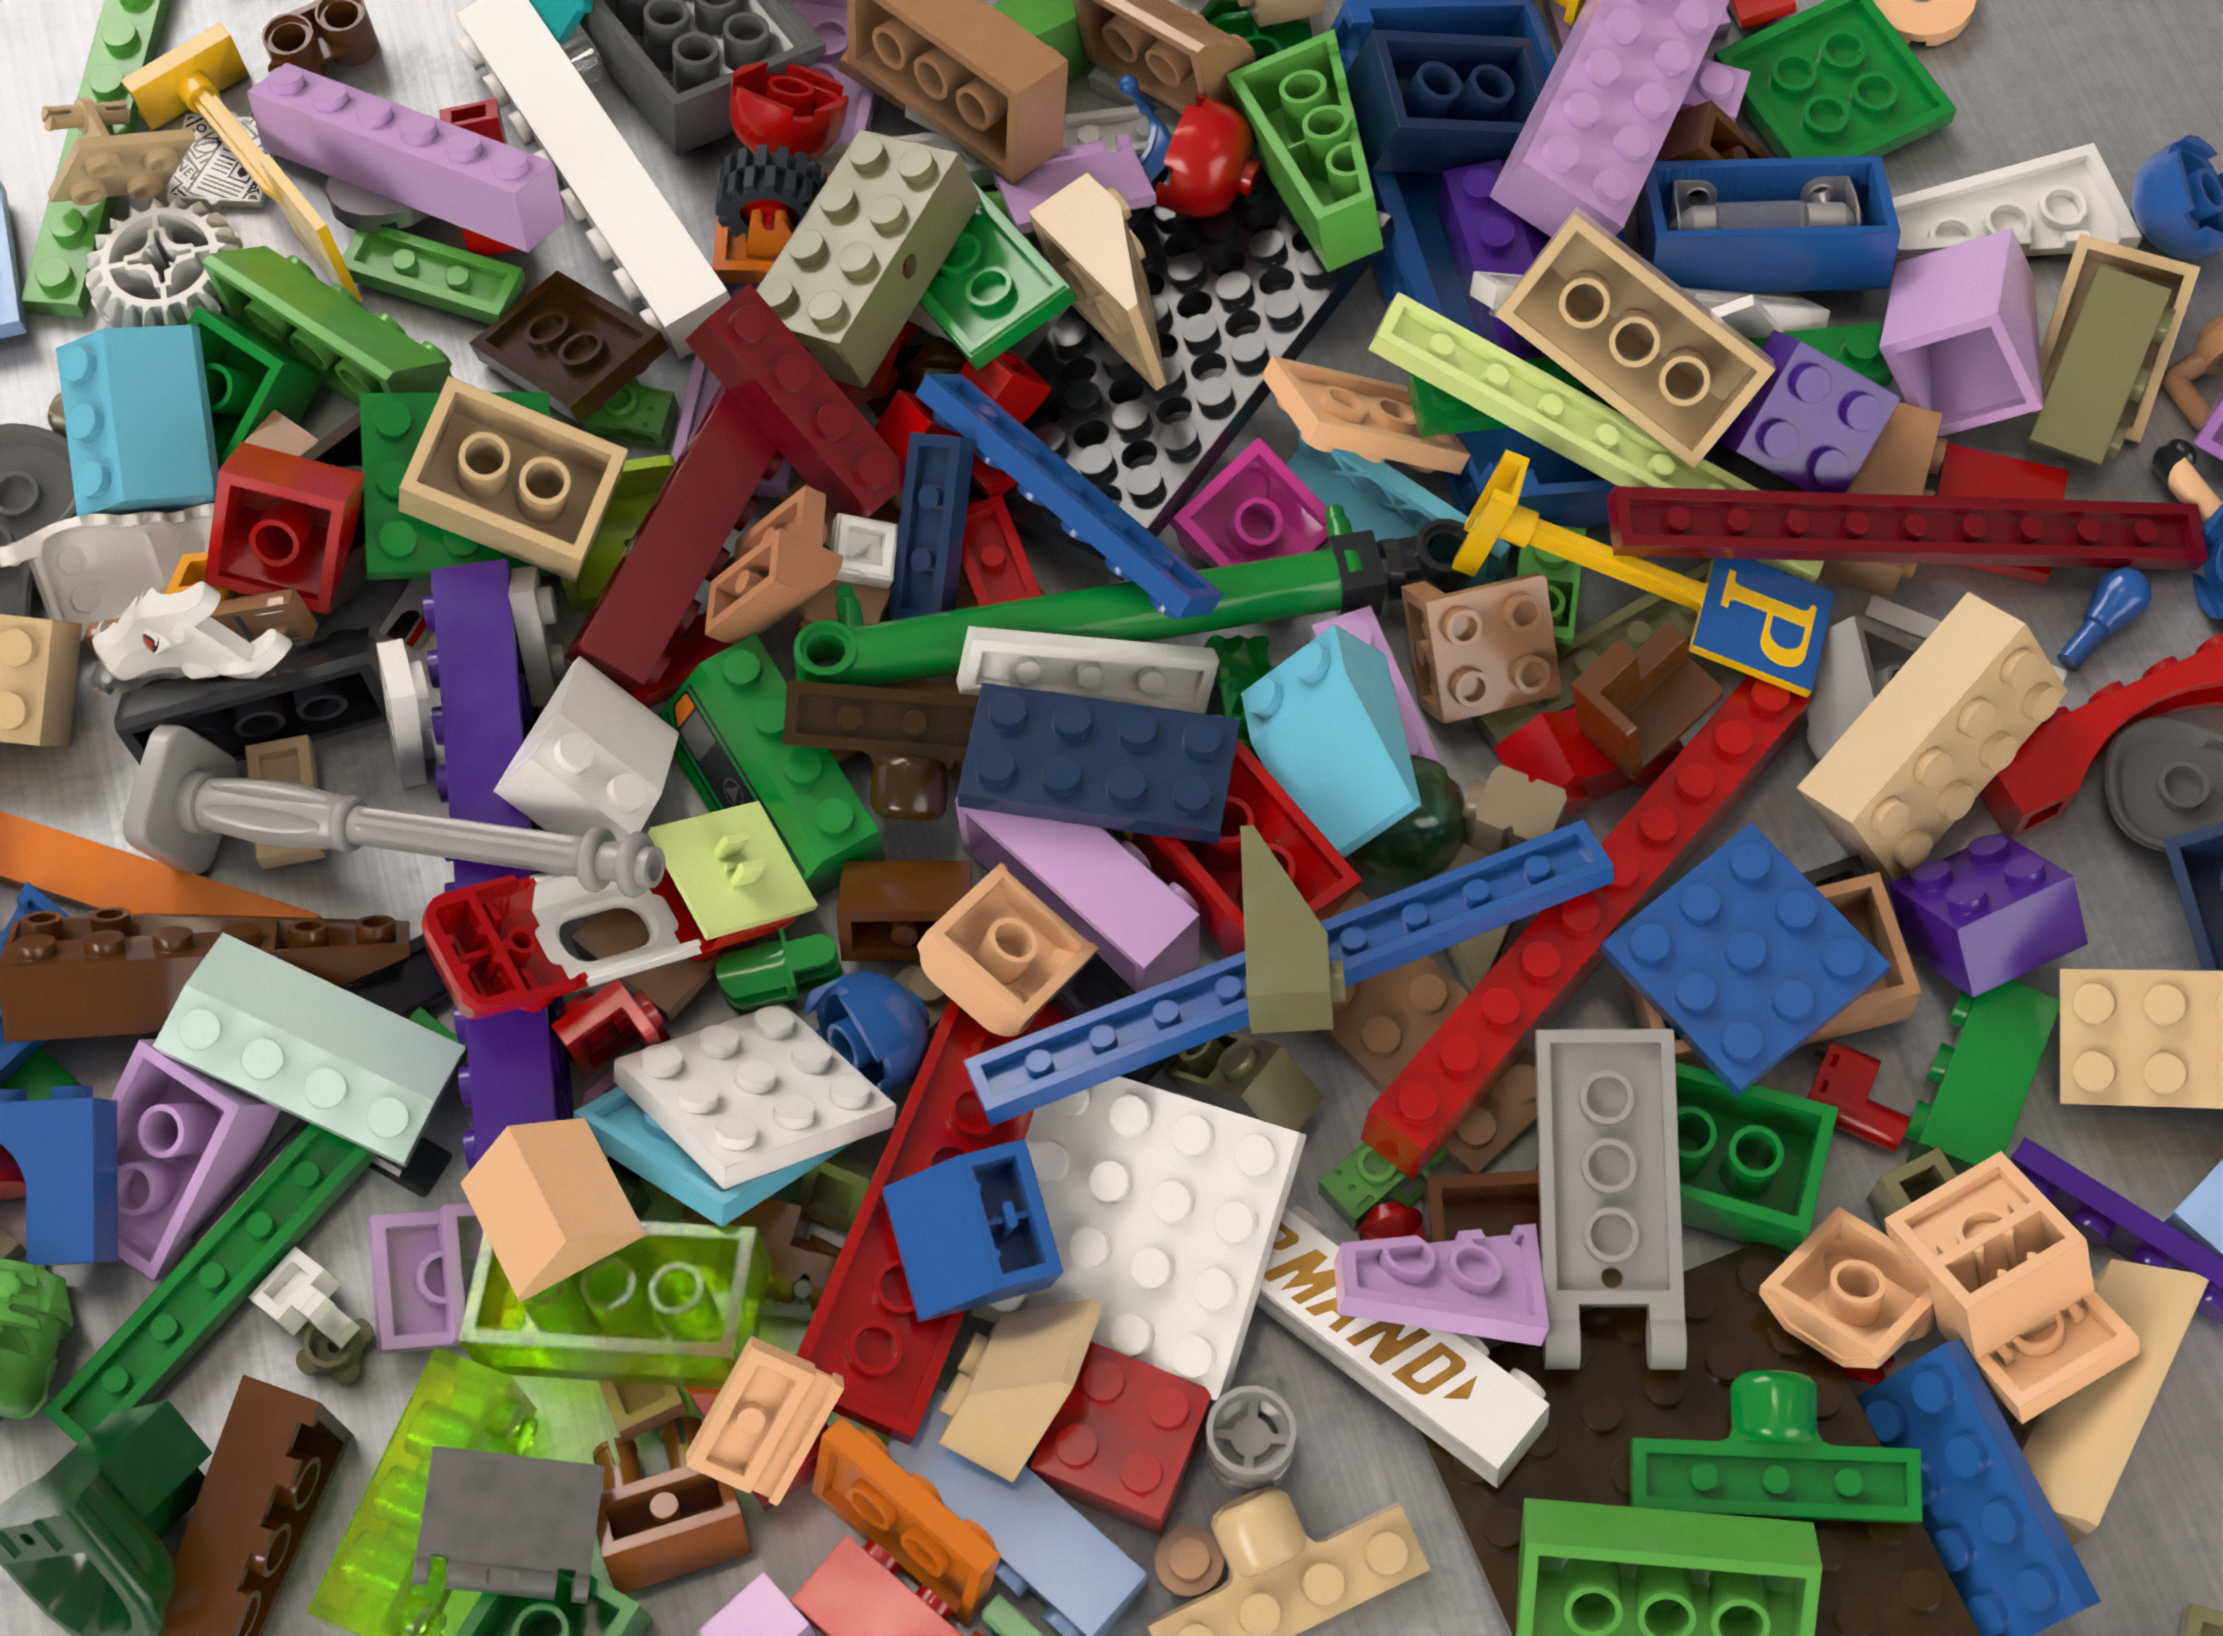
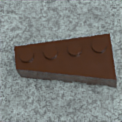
(254, 1511)

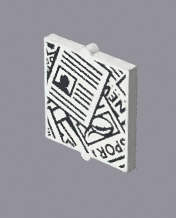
(212, 172)

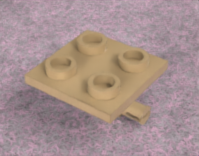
(112, 164)

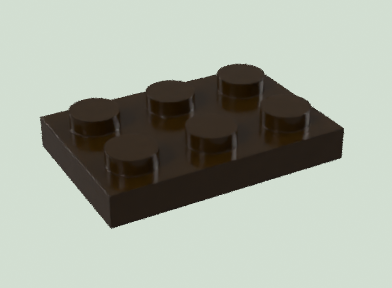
(569, 345)

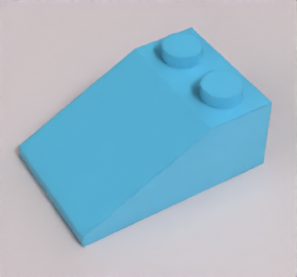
(1335, 738)

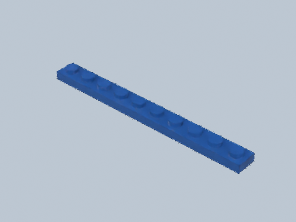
(1214, 997)

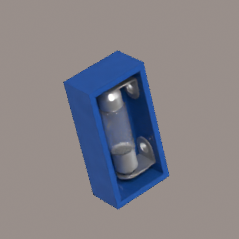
(1766, 227)

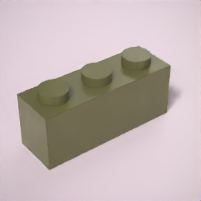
(2101, 368)

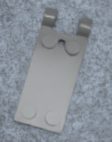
(1609, 1185)

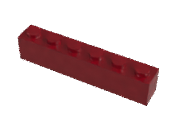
(677, 546)

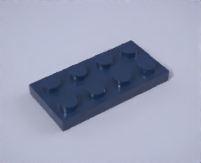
(1099, 763)

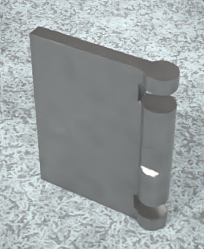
(508, 1522)

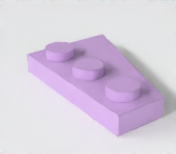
(1454, 1286)

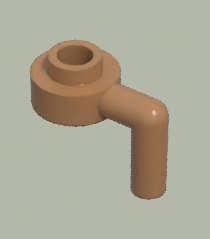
(2205, 358)

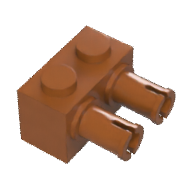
(664, 1521)

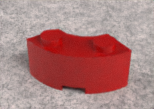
(1561, 755)

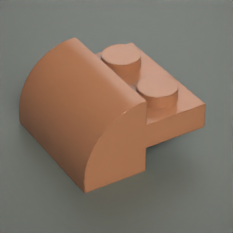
(773, 569)

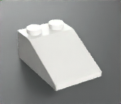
(590, 759)

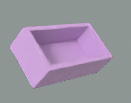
(1096, 887)

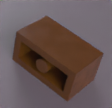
(893, 903)

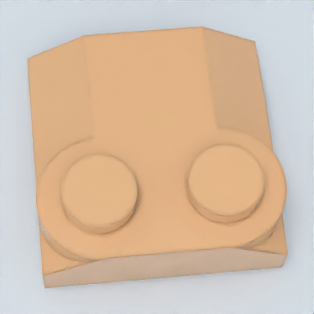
(1002, 953)
(1850, 1293)

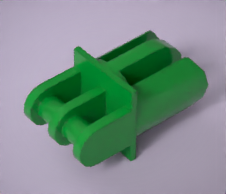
(777, 971)

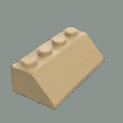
(1636, 338)
(2088, 1437)

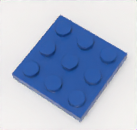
(1744, 959)

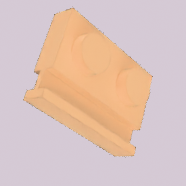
(764, 1420)

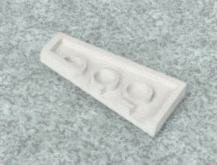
(2041, 199)

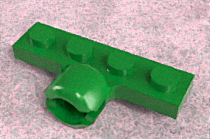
(1776, 1464)

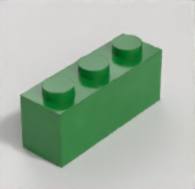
(1982, 1074)

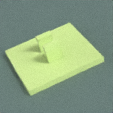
(732, 870)

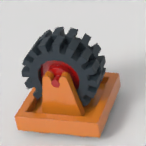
(759, 209)

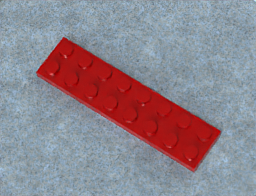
(866, 1312)

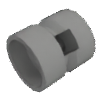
(1250, 1439)

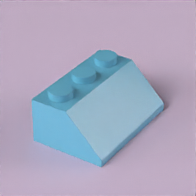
(138, 420)

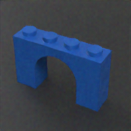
(68, 1173)

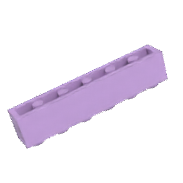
(408, 156)

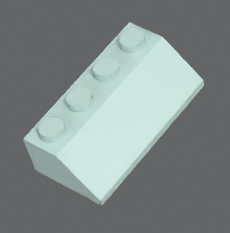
(310, 1048)

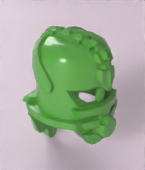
(32, 1322)

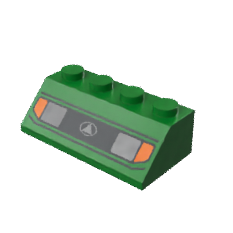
(735, 755)

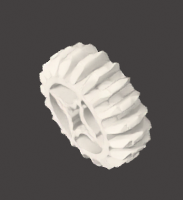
(154, 266)

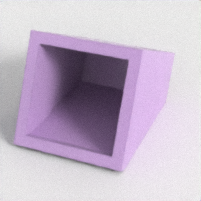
(1966, 333)

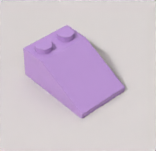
(178, 1153)

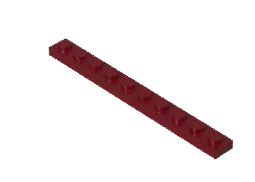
(1904, 528)

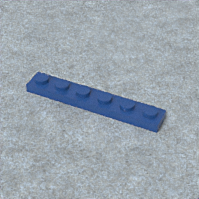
(1082, 507)

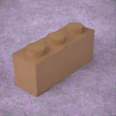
(1894, 466)

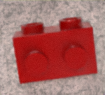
(607, 1024)

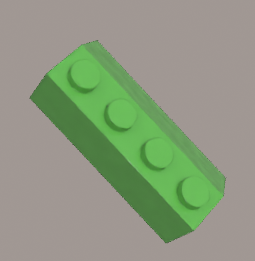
(324, 325)
(1663, 1573)

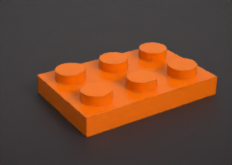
(905, 1519)

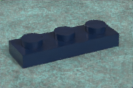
(931, 525)

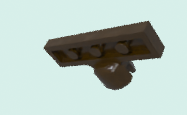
(905, 732)

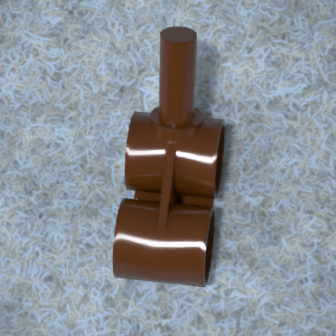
(320, 34)

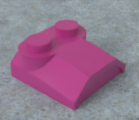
(1251, 513)

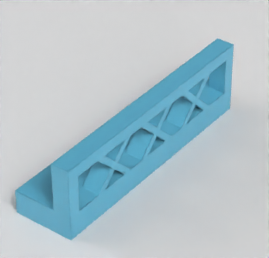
(1383, 500)

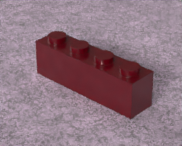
(797, 405)

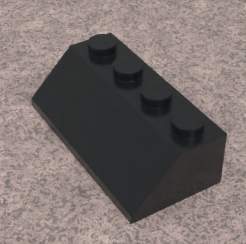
(311, 691)

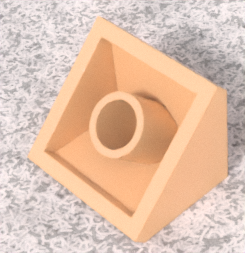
(549, 1203)

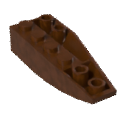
(127, 969)

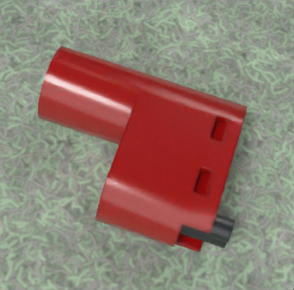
(1845, 1082)

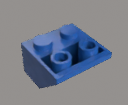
(973, 1231)

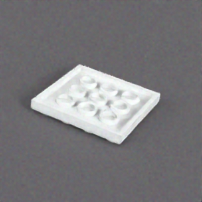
(1160, 1220)

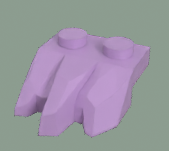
(422, 1276)

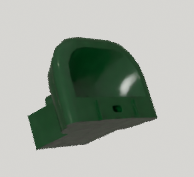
(93, 1524)

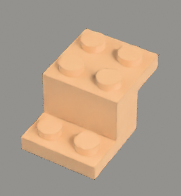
(2012, 1286)

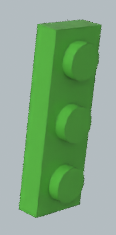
(434, 274)

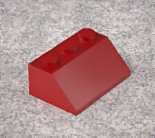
(1215, 871)

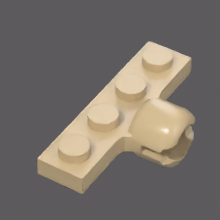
(1286, 1579)

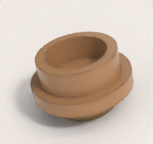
(1188, 1561)

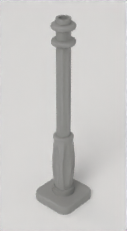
(193, 795)

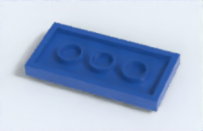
(1980, 1496)

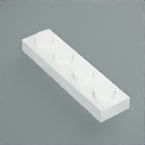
(1089, 667)

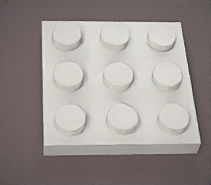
(753, 1094)

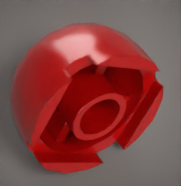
(787, 109)
(1208, 160)

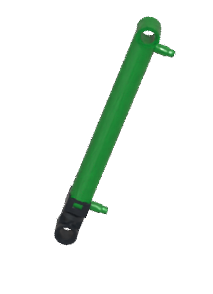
(1338, 579)

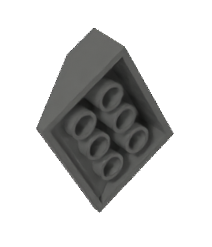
(682, 56)

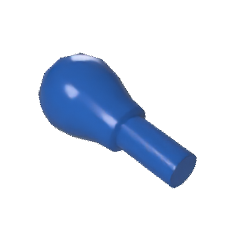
(2115, 602)

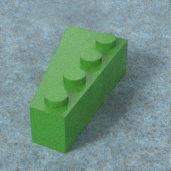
(1311, 146)

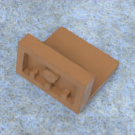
(1481, 646)

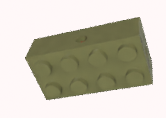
(869, 251)

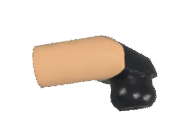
(2176, 470)

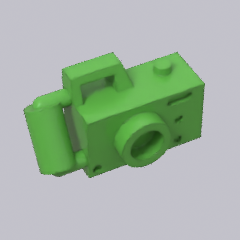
(636, 416)
(1369, 1181)

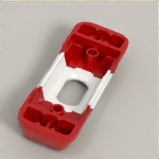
(504, 949)

